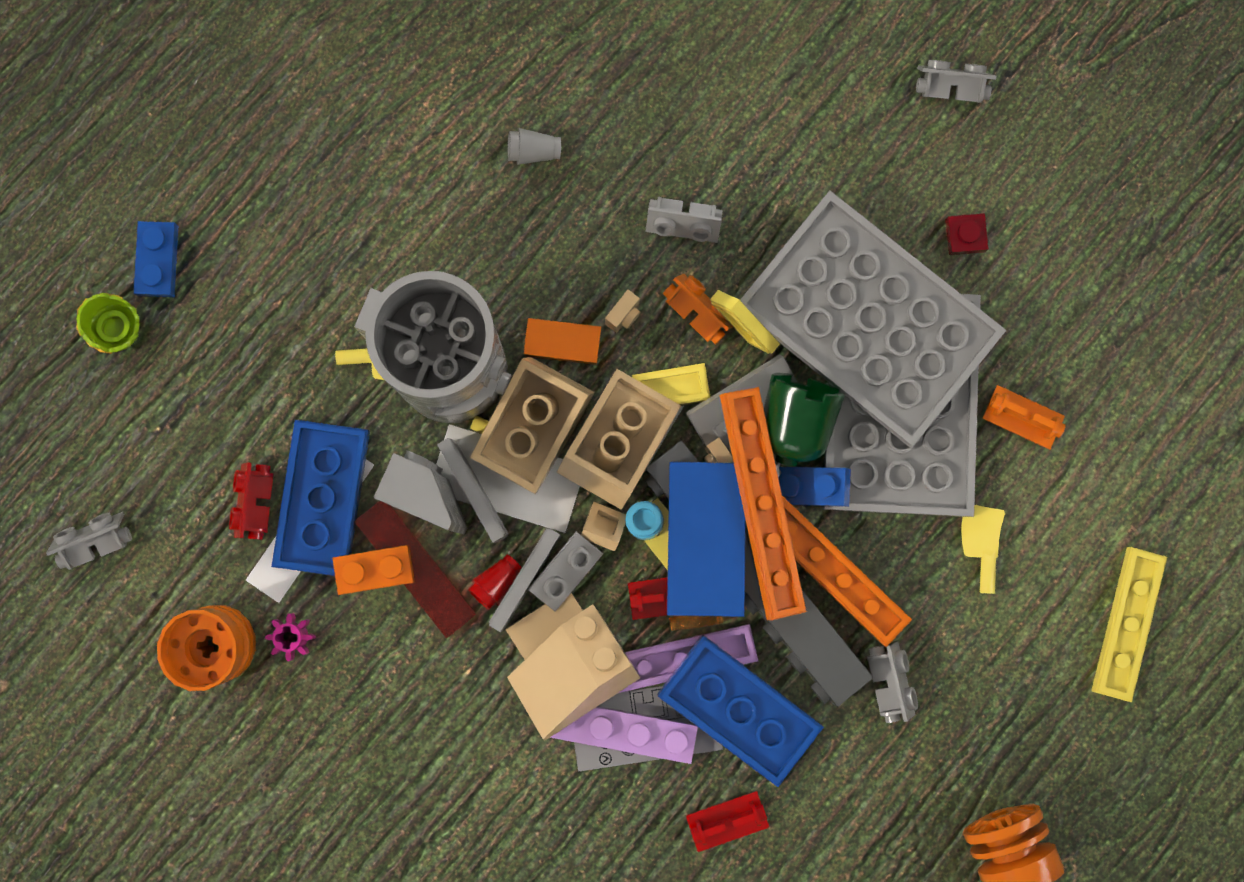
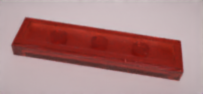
(431, 586)

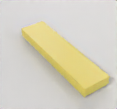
(1129, 624)

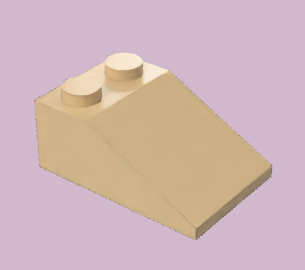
(531, 424)
(618, 439)
(572, 673)

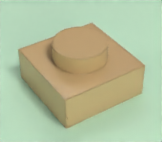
(624, 312)
(717, 453)
(604, 526)

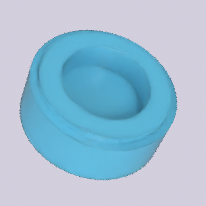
(644, 520)

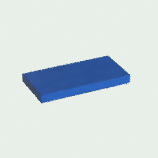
(320, 496)
(705, 541)
(740, 710)

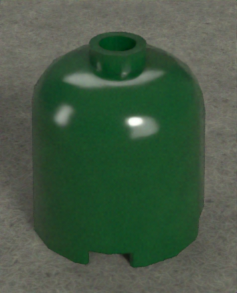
(800, 417)

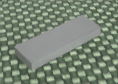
(710, 412)
(473, 490)
(524, 579)

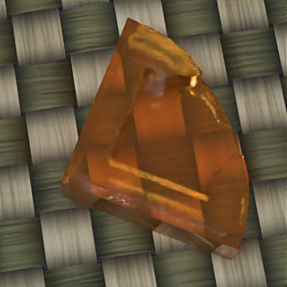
(690, 622)

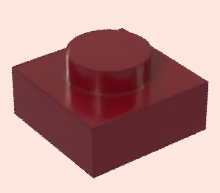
(966, 234)

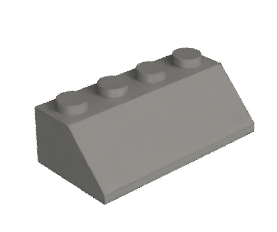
(421, 490)

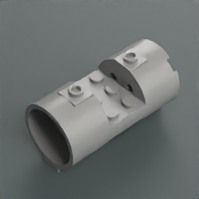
(435, 345)

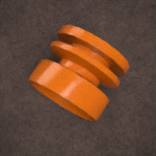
(191, 661)
(1011, 844)

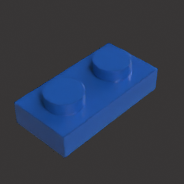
(156, 259)
(815, 486)

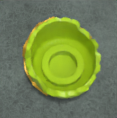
(107, 322)

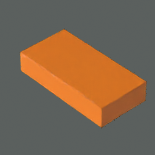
(562, 341)

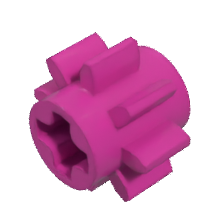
(285, 645)

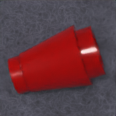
(493, 584)

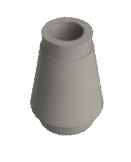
(532, 147)

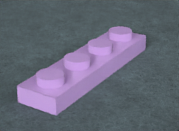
(633, 734)

